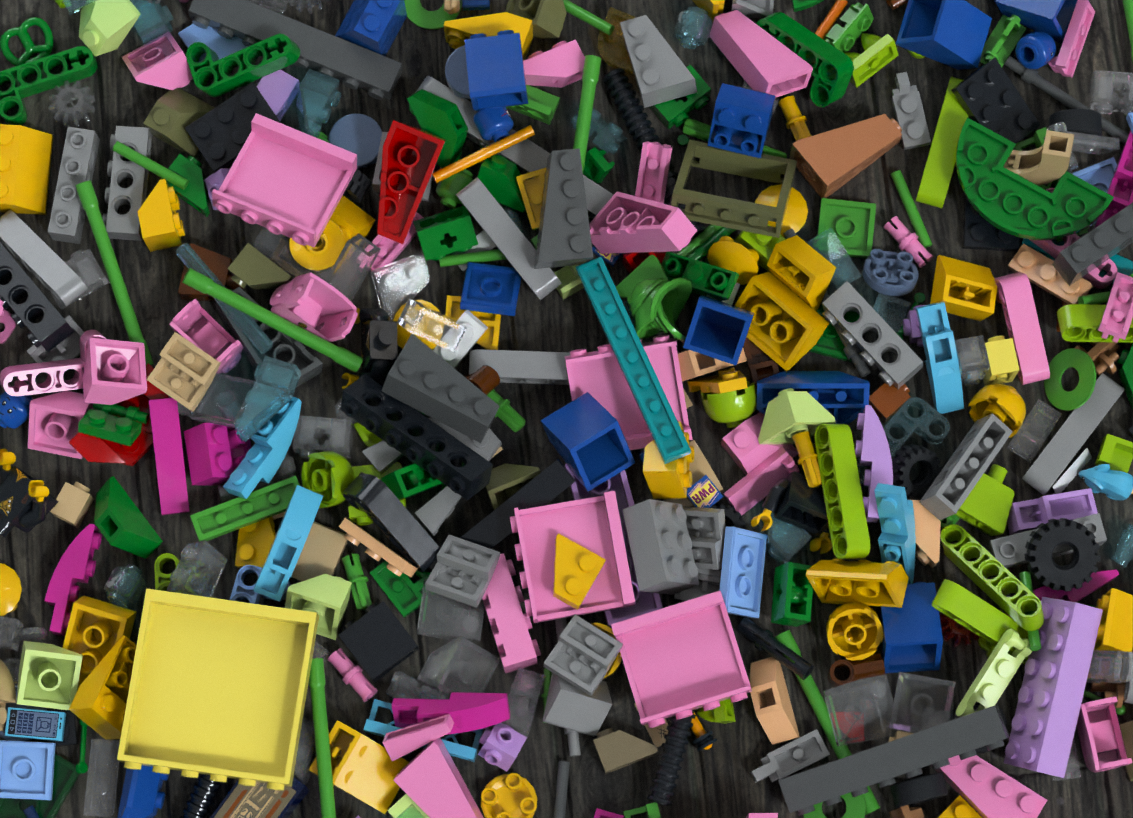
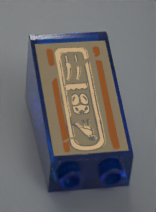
(260, 801)

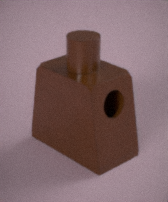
(218, 265)

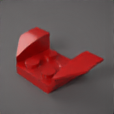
(106, 451)

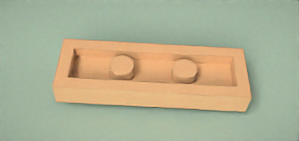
(1043, 274)
(377, 549)

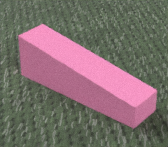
(415, 736)

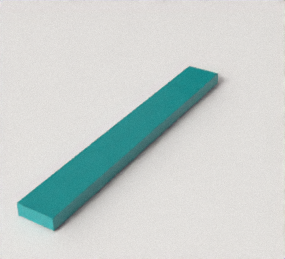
(633, 360)

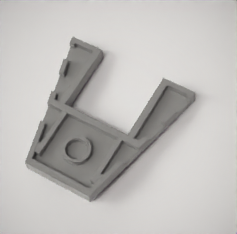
(443, 504)

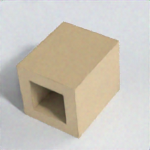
(73, 503)

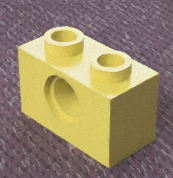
(1002, 360)

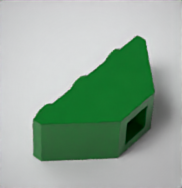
(442, 120)
(704, 277)
(123, 522)

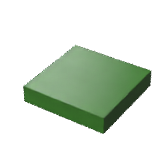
(851, 223)

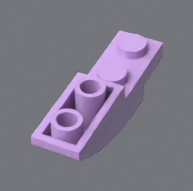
(873, 452)

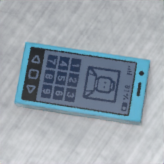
(35, 724)

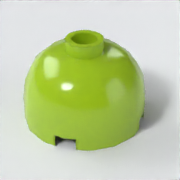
(731, 406)
(327, 475)

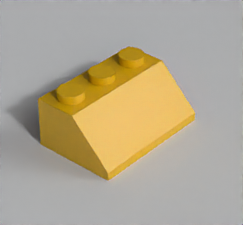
(24, 169)
(781, 320)
(860, 581)

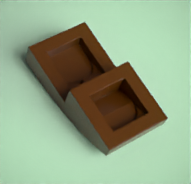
(758, 362)

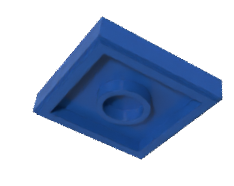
(490, 289)

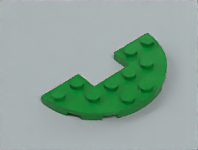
(1013, 201)

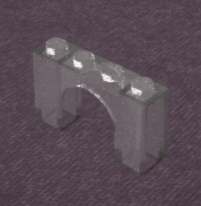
(344, 275)

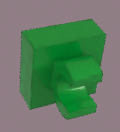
(596, 166)

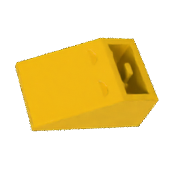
(460, 29)
(105, 691)
(362, 767)

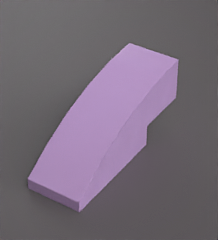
(1068, 505)

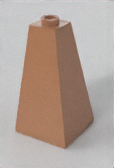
(842, 153)

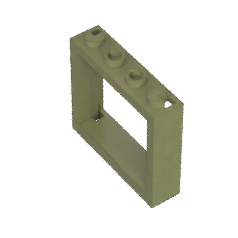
(728, 211)

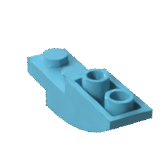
(941, 358)
(267, 453)
(897, 525)
(288, 543)

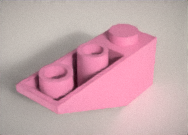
(555, 67)

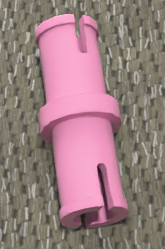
(908, 241)
(352, 675)

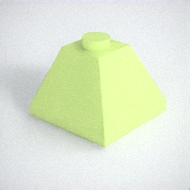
(106, 24)
(792, 414)
(325, 596)
(48, 676)

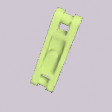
(995, 673)

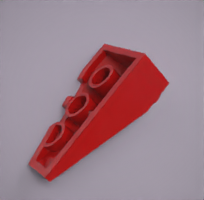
(405, 172)

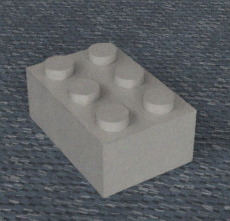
(660, 547)

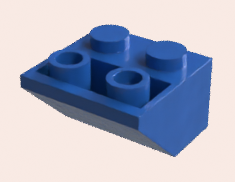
(741, 120)

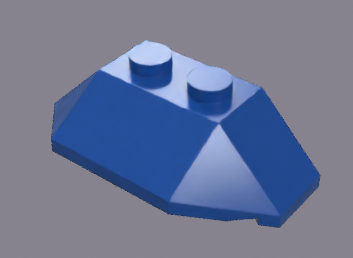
(836, 391)
(142, 793)

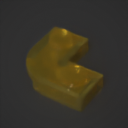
(612, 46)

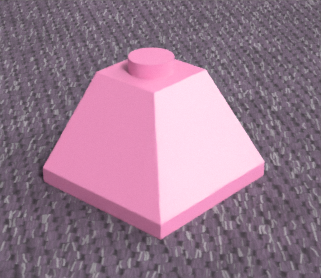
(159, 63)
(113, 371)
(55, 422)
(744, 446)

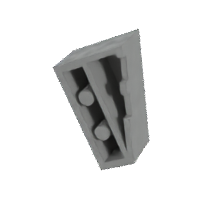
(655, 65)

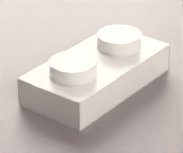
(474, 331)

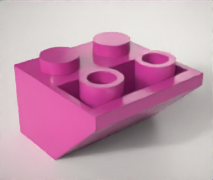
(213, 453)

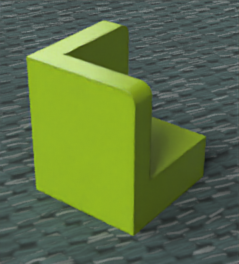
(1115, 452)

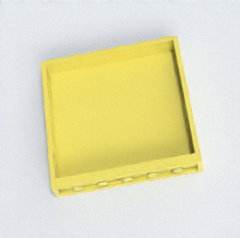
(218, 689)

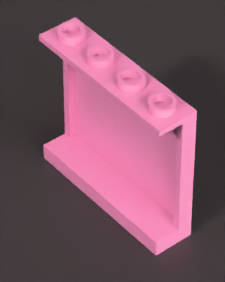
(286, 181)
(604, 380)
(591, 524)
(682, 659)

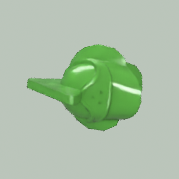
(654, 299)

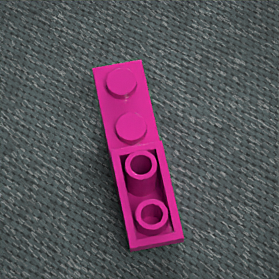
(74, 567)
(467, 710)

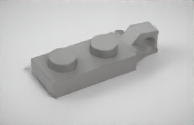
(909, 113)
(791, 757)

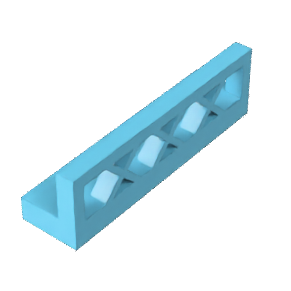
(454, 749)

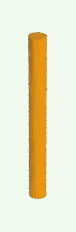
(483, 154)

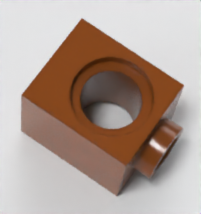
(888, 400)

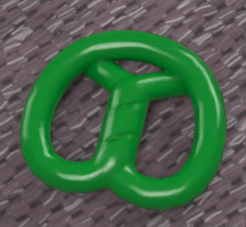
(29, 46)

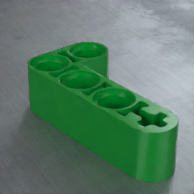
(277, 54)
(830, 66)
(45, 80)

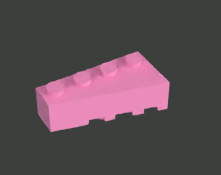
(639, 225)
(508, 621)
(990, 789)

